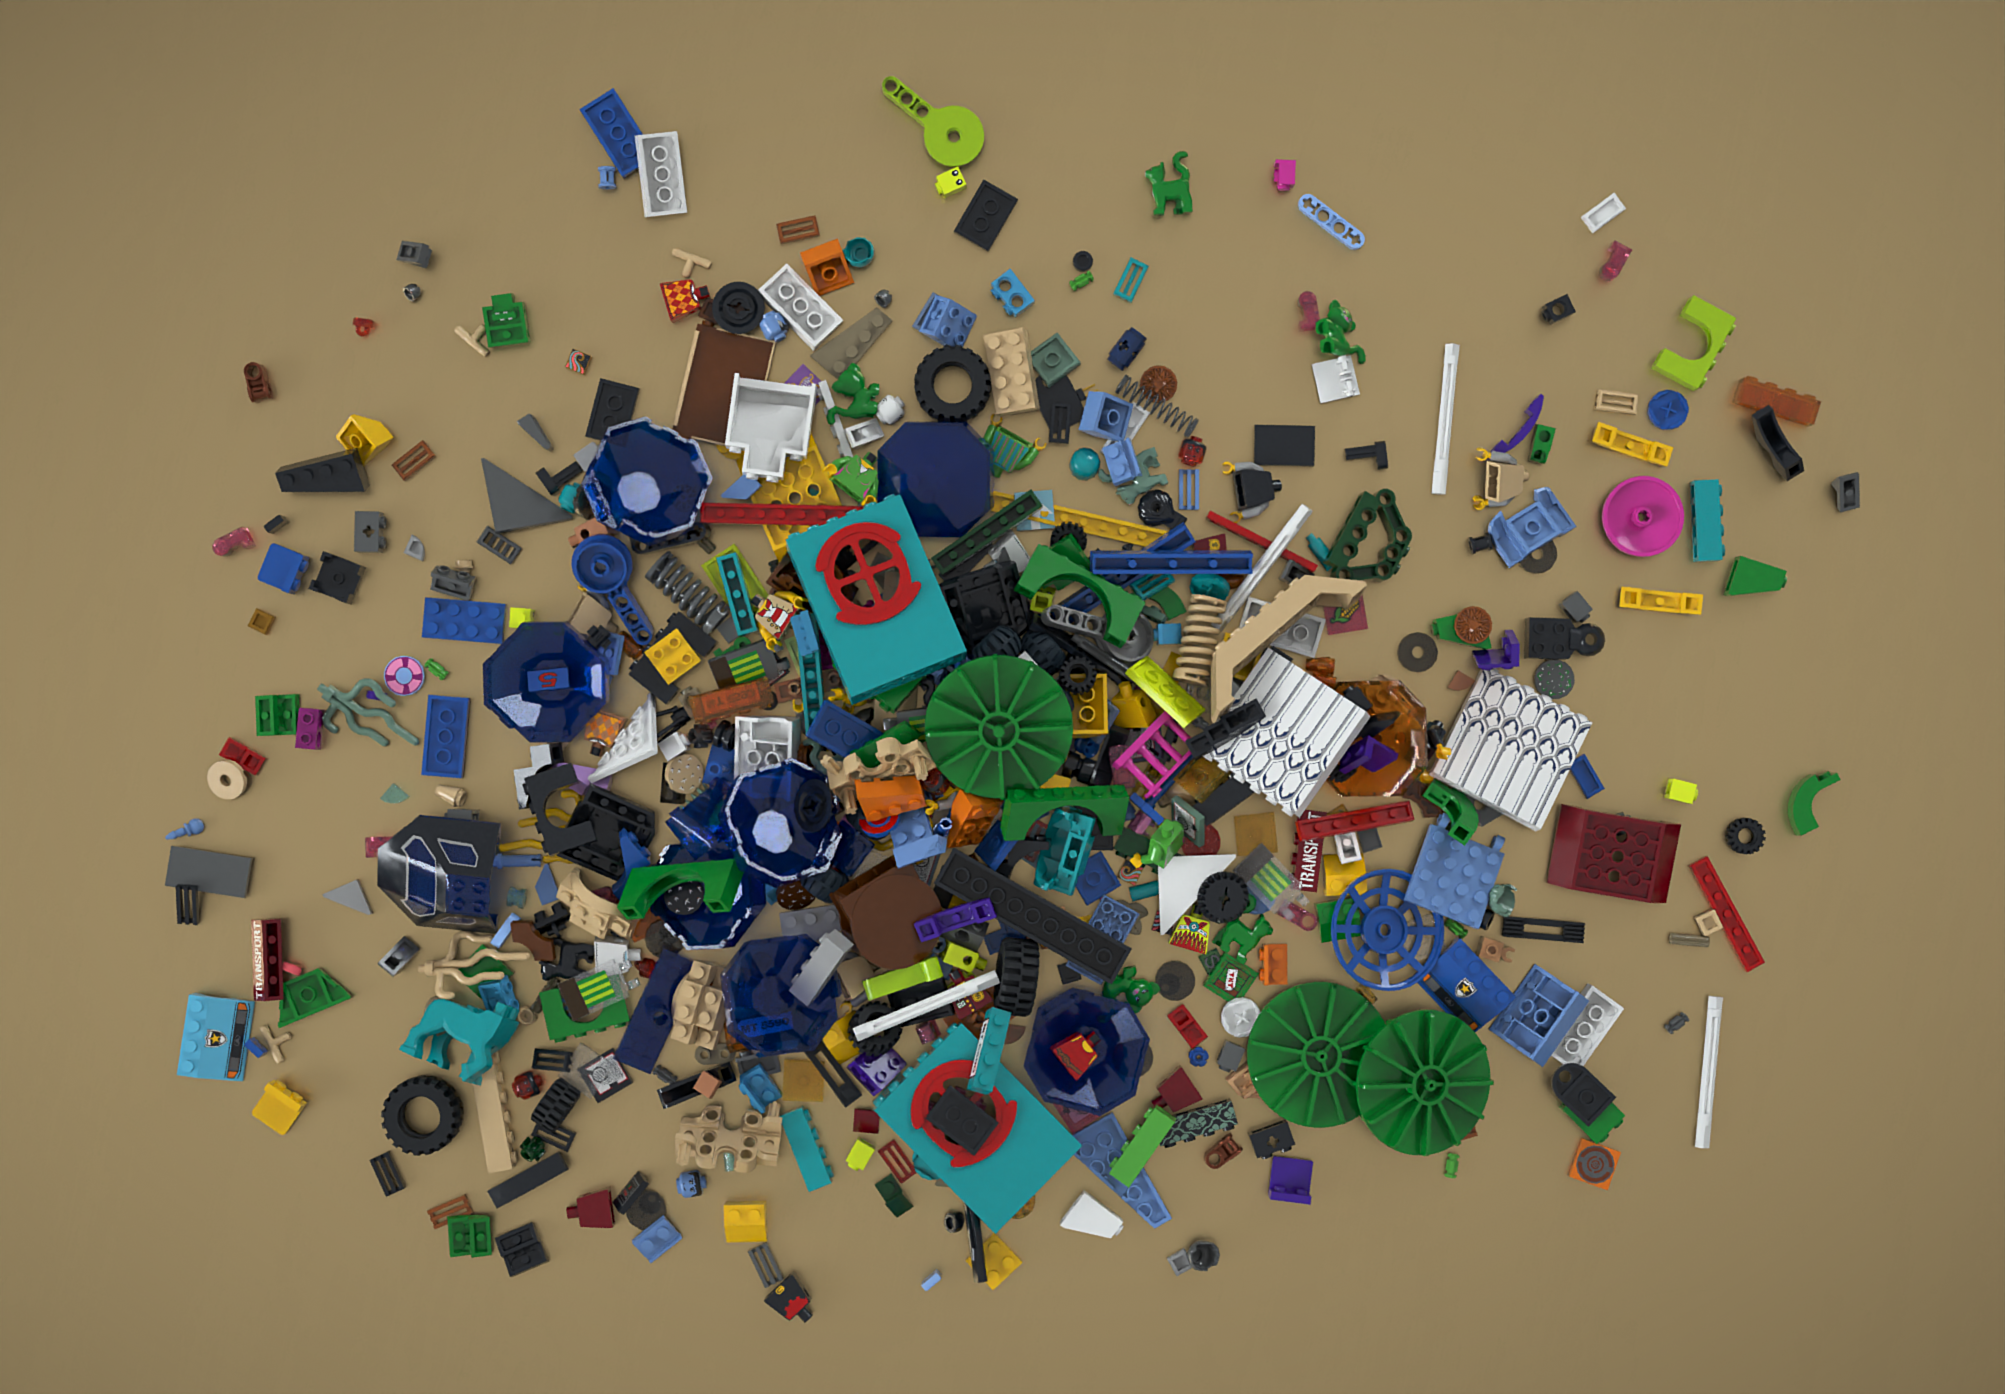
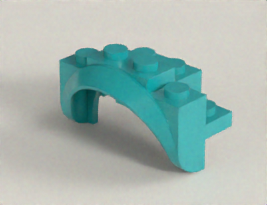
(1069, 850)

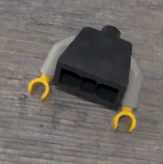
(1252, 487)

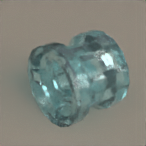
(516, 897)

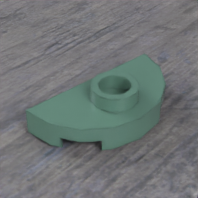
(1154, 614)

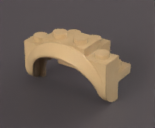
(592, 911)
(699, 1005)

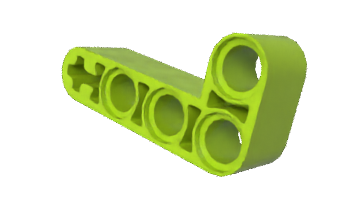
(898, 979)

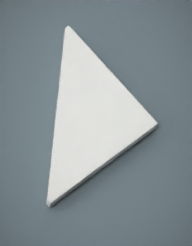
(632, 744)
(1181, 882)

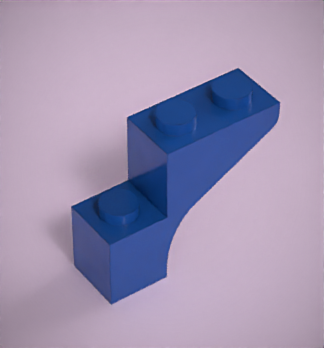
(633, 857)

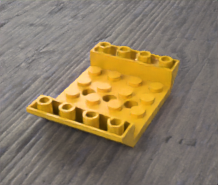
(797, 479)

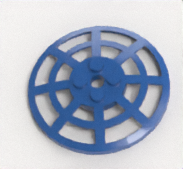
(1395, 937)

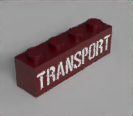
(1307, 856)
(267, 959)

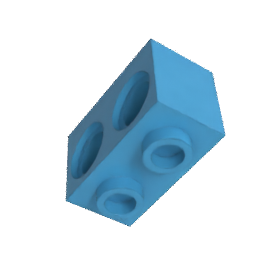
(1016, 291)

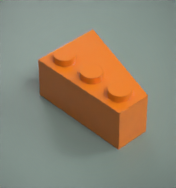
(889, 797)

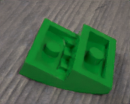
(277, 714)
(486, 964)
(469, 1235)

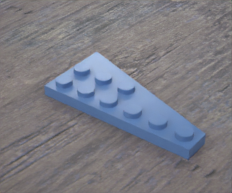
(1100, 1145)

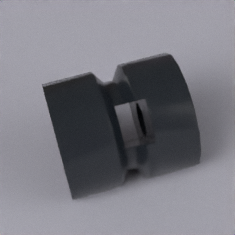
(1078, 767)

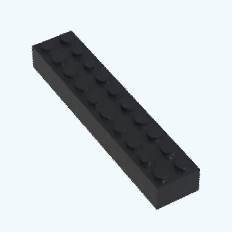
(1233, 792)
(1034, 916)

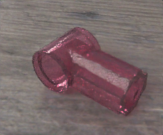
(1300, 913)

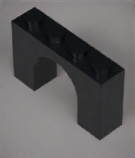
(646, 673)
(540, 788)

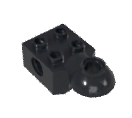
(1559, 638)

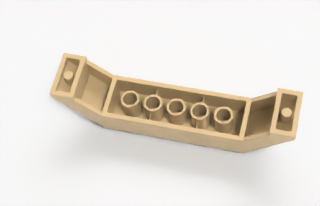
(1269, 625)

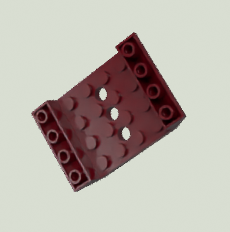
(1585, 851)

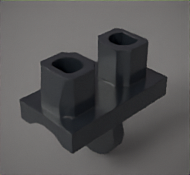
(553, 923)

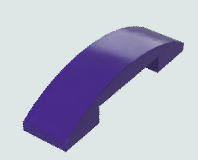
(1533, 411)
(955, 918)

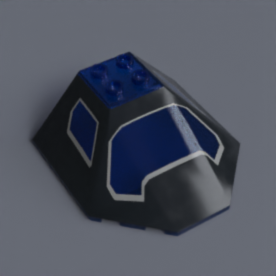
(442, 872)

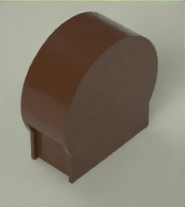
(880, 914)

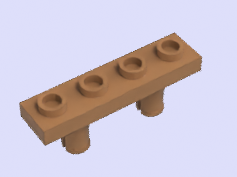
(792, 688)

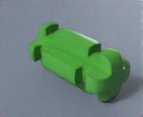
(1081, 280)
(436, 669)
(1456, 928)
(1452, 1165)

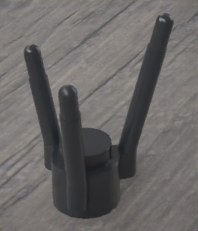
(679, 719)

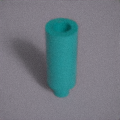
(1318, 548)
(1144, 890)

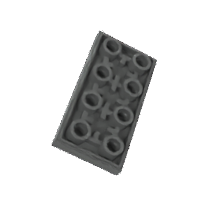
(209, 871)

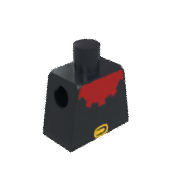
(790, 1299)

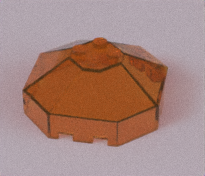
(1405, 736)

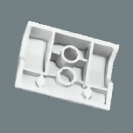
(764, 741)

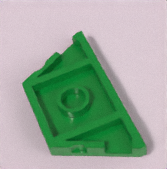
(309, 995)

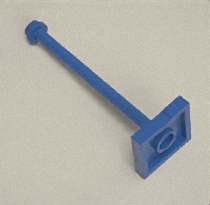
(719, 764)
(1147, 806)

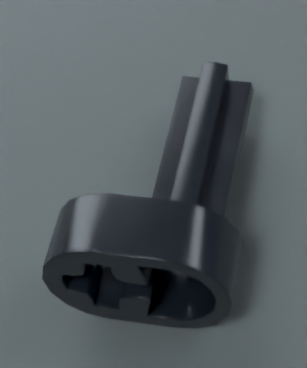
(1377, 450)
(559, 479)

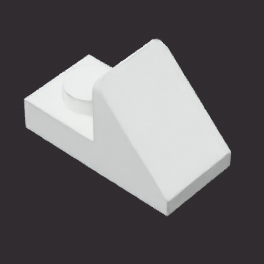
(864, 433)
(1347, 848)

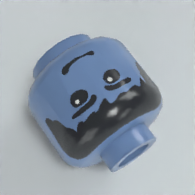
(774, 326)
(691, 1184)

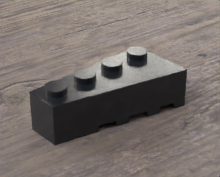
(327, 473)

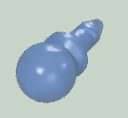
(194, 826)

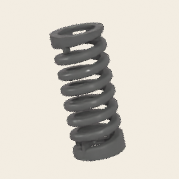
(657, 575)

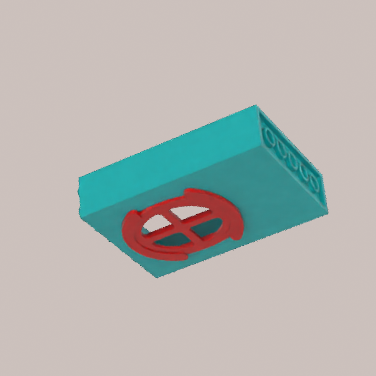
(895, 637)
(1013, 1160)

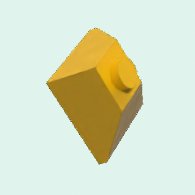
(366, 435)
(838, 1041)

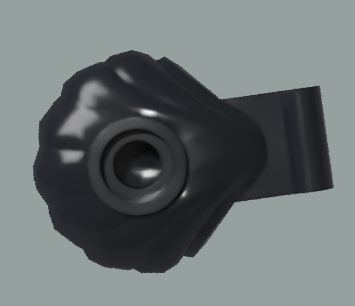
(1165, 515)

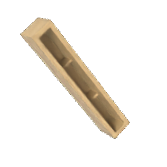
(494, 1119)

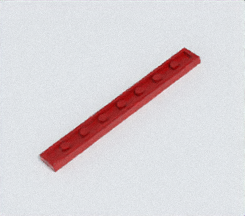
(771, 513)

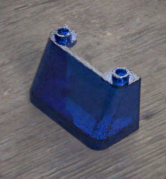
(698, 821)

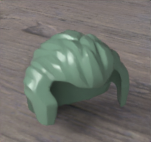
(1502, 899)

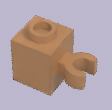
(1492, 949)

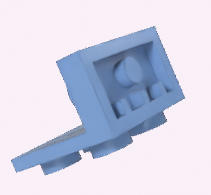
(948, 321)

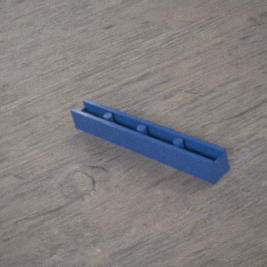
(1172, 562)
(1086, 600)

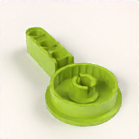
(940, 124)

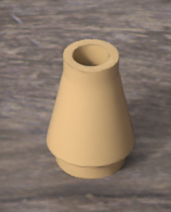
(452, 795)

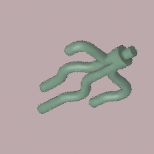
(344, 702)

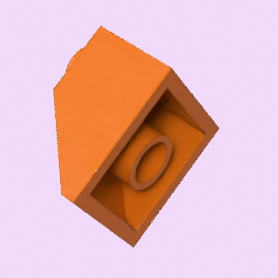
(827, 267)

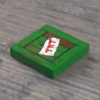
(1230, 978)

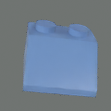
(1106, 416)

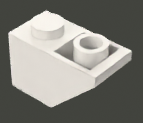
(674, 745)

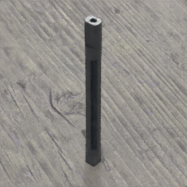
(975, 1245)

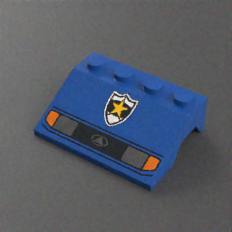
(1466, 986)

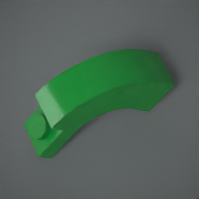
(1167, 600)
(1801, 799)
(1458, 808)

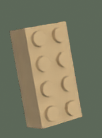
(1011, 372)

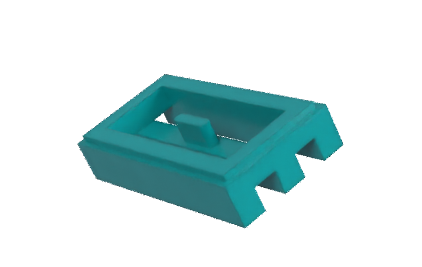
(1138, 264)
(1134, 586)

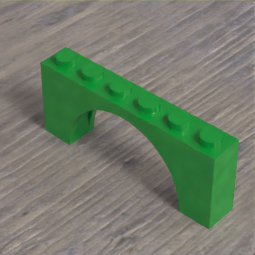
(1120, 606)
(1025, 806)
(648, 883)

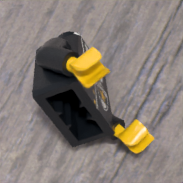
(1435, 743)

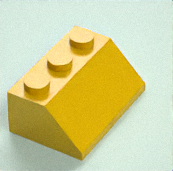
(1090, 709)

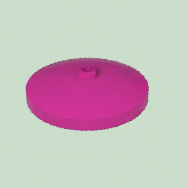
(1661, 516)

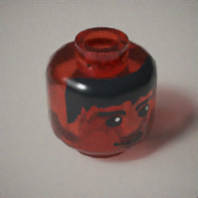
(1192, 451)
(935, 783)
(527, 1085)

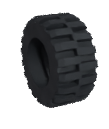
(957, 357)
(1018, 976)
(396, 1123)

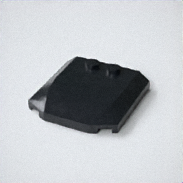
(985, 601)
(609, 816)

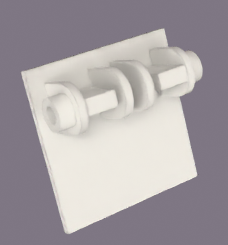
(1335, 379)

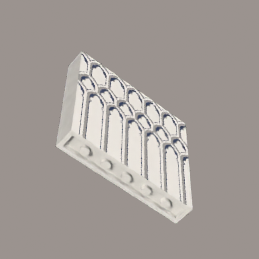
(1298, 739)
(1511, 748)

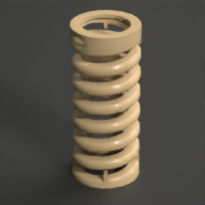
(1201, 603)

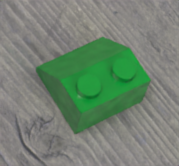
(1324, 912)

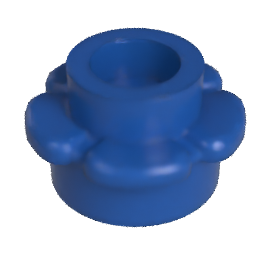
(1203, 1057)

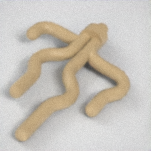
(448, 965)

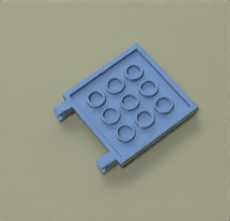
(1454, 877)

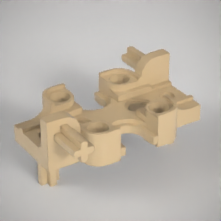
(911, 758)
(764, 1133)

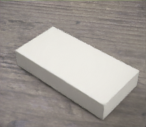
(1603, 213)

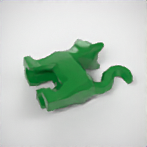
(1171, 190)
(1243, 935)

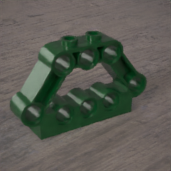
(1392, 522)

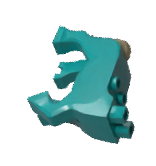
(480, 1029)

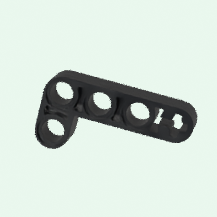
(689, 538)

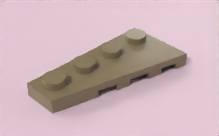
(851, 343)

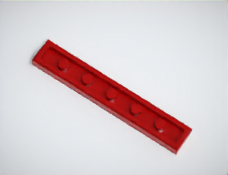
(1257, 539)
(1354, 821)
(1727, 913)

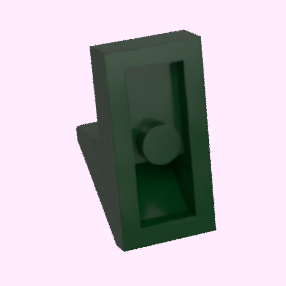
(894, 1196)

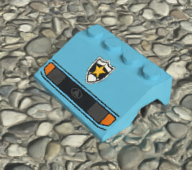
(215, 1037)

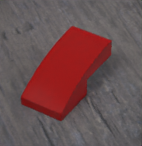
(243, 755)
(1187, 1026)

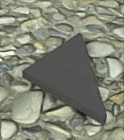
(517, 505)

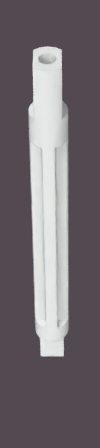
(1445, 419)
(1263, 565)
(966, 989)
(1708, 1072)

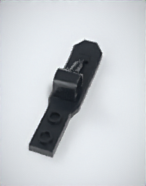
(1064, 641)

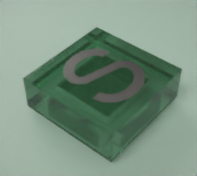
(1209, 960)

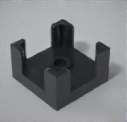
(338, 578)

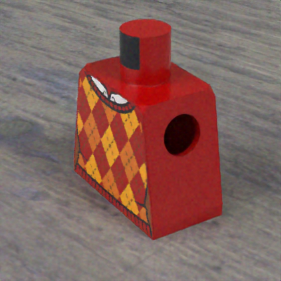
(683, 298)

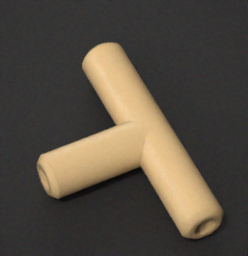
(691, 259)
(473, 340)
(274, 1042)

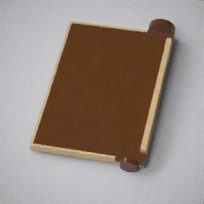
(709, 380)

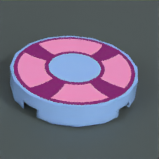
(404, 675)

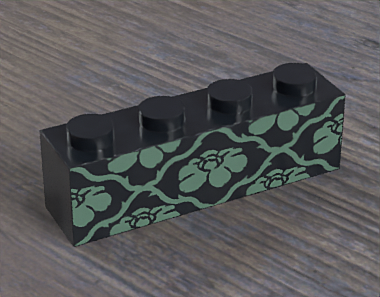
(1201, 1121)

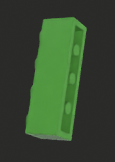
(1142, 1145)

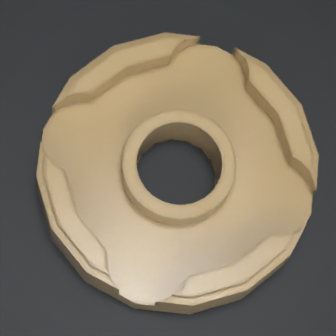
(219, 786)

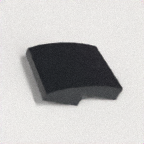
(521, 1249)

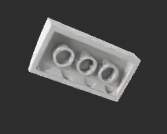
(660, 174)
(800, 306)
(1299, 638)
(1588, 1028)

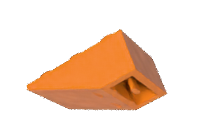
(971, 818)

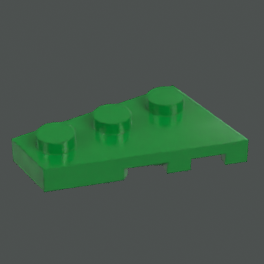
(902, 732)

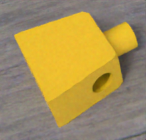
(1134, 707)

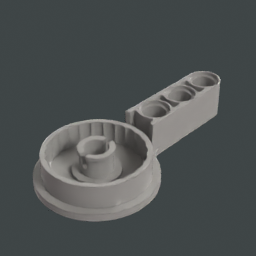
(1129, 654)

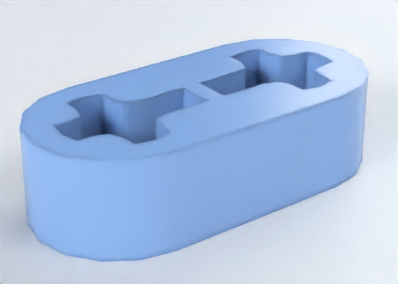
(504, 932)

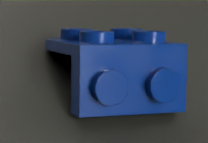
(283, 568)

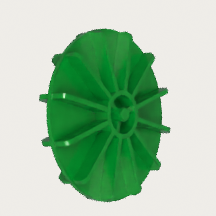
(998, 726)
(1309, 1052)
(1423, 1082)

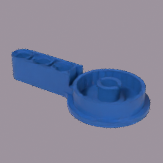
(612, 580)

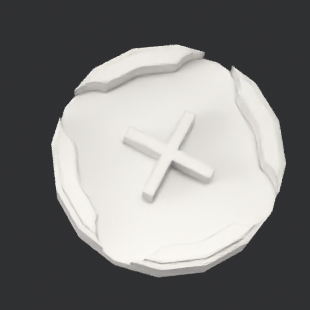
(1239, 1016)

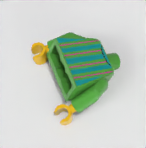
(1010, 450)

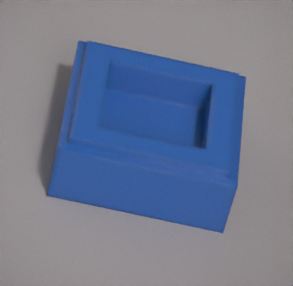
(256, 1047)

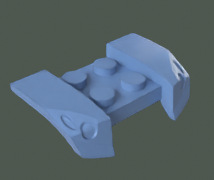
(1529, 527)
(915, 838)

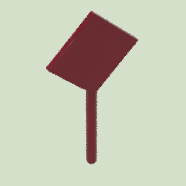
(866, 1121)

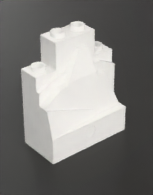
(769, 425)

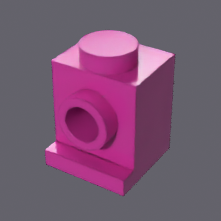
(1284, 174)

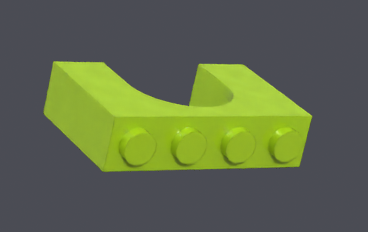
(1716, 326)

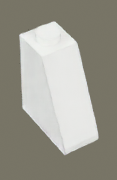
(1092, 1217)

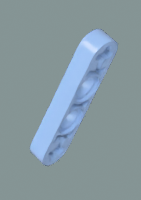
(1329, 224)

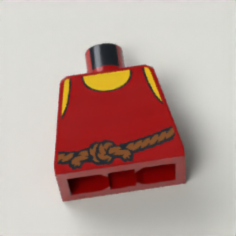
(1076, 1053)

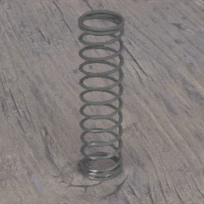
(1191, 426)

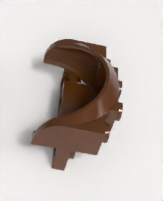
(784, 581)

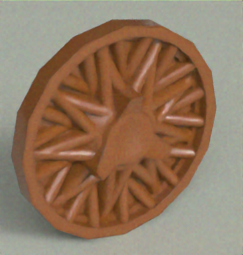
(1160, 381)
(1473, 625)

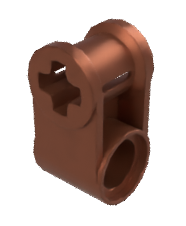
(257, 383)
(1223, 1151)

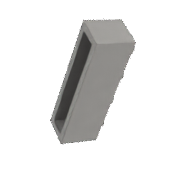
(820, 967)

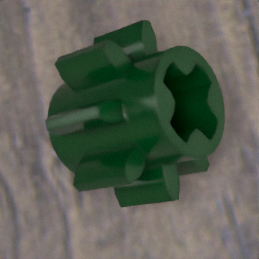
(532, 1149)

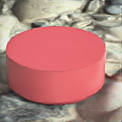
(291, 968)

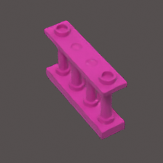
(1140, 748)

